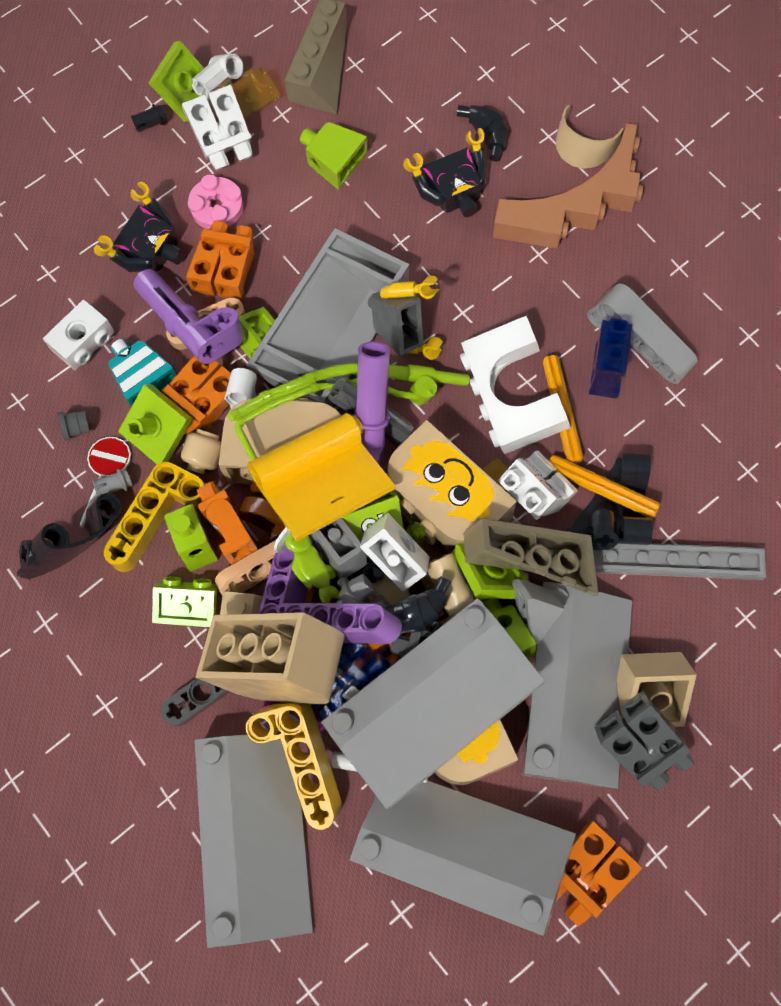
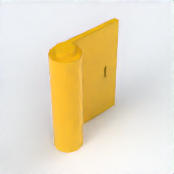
(320, 476)

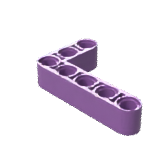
(356, 621)

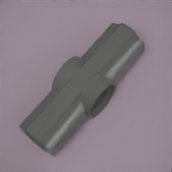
(345, 396)

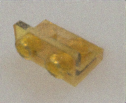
(254, 91)

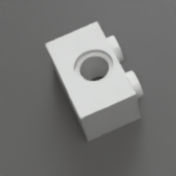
(81, 320)
(395, 552)

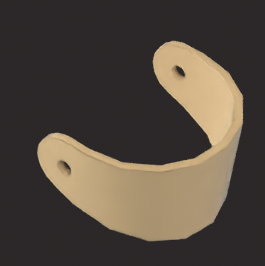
(582, 151)

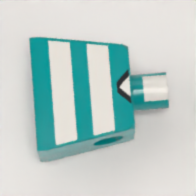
(138, 366)

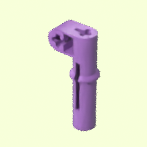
(199, 335)
(372, 396)

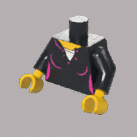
(454, 179)
(145, 239)

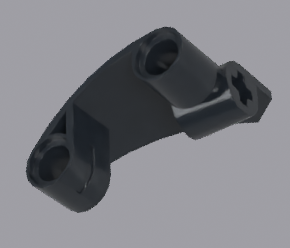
(612, 522)
(46, 555)

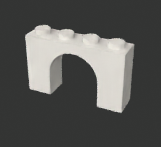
(486, 358)

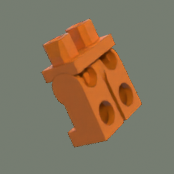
(222, 261)
(200, 392)
(224, 518)
(594, 886)

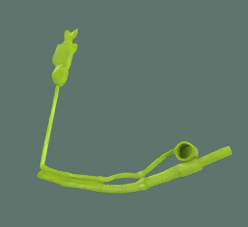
(307, 562)

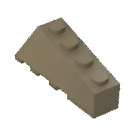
(318, 63)
(543, 551)

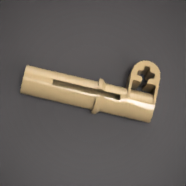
(459, 592)

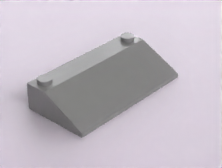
(327, 313)
(580, 673)
(432, 703)
(250, 842)
(468, 853)

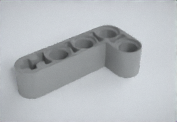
(648, 334)

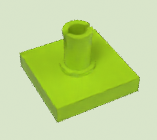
(174, 77)
(155, 424)
(488, 581)

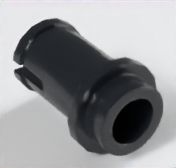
(148, 118)

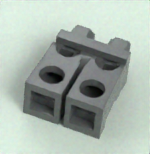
(644, 741)

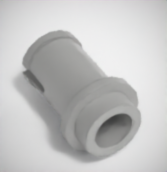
(112, 483)

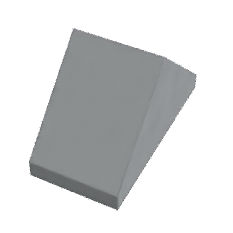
(536, 607)

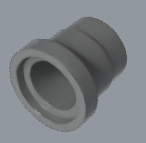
(73, 424)

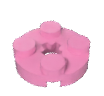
(211, 189)

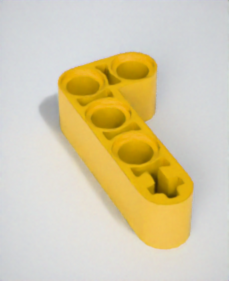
(150, 518)
(300, 762)

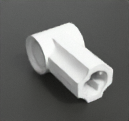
(217, 73)
(240, 386)

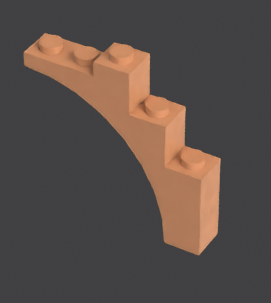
(547, 219)

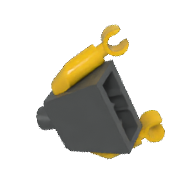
(399, 318)

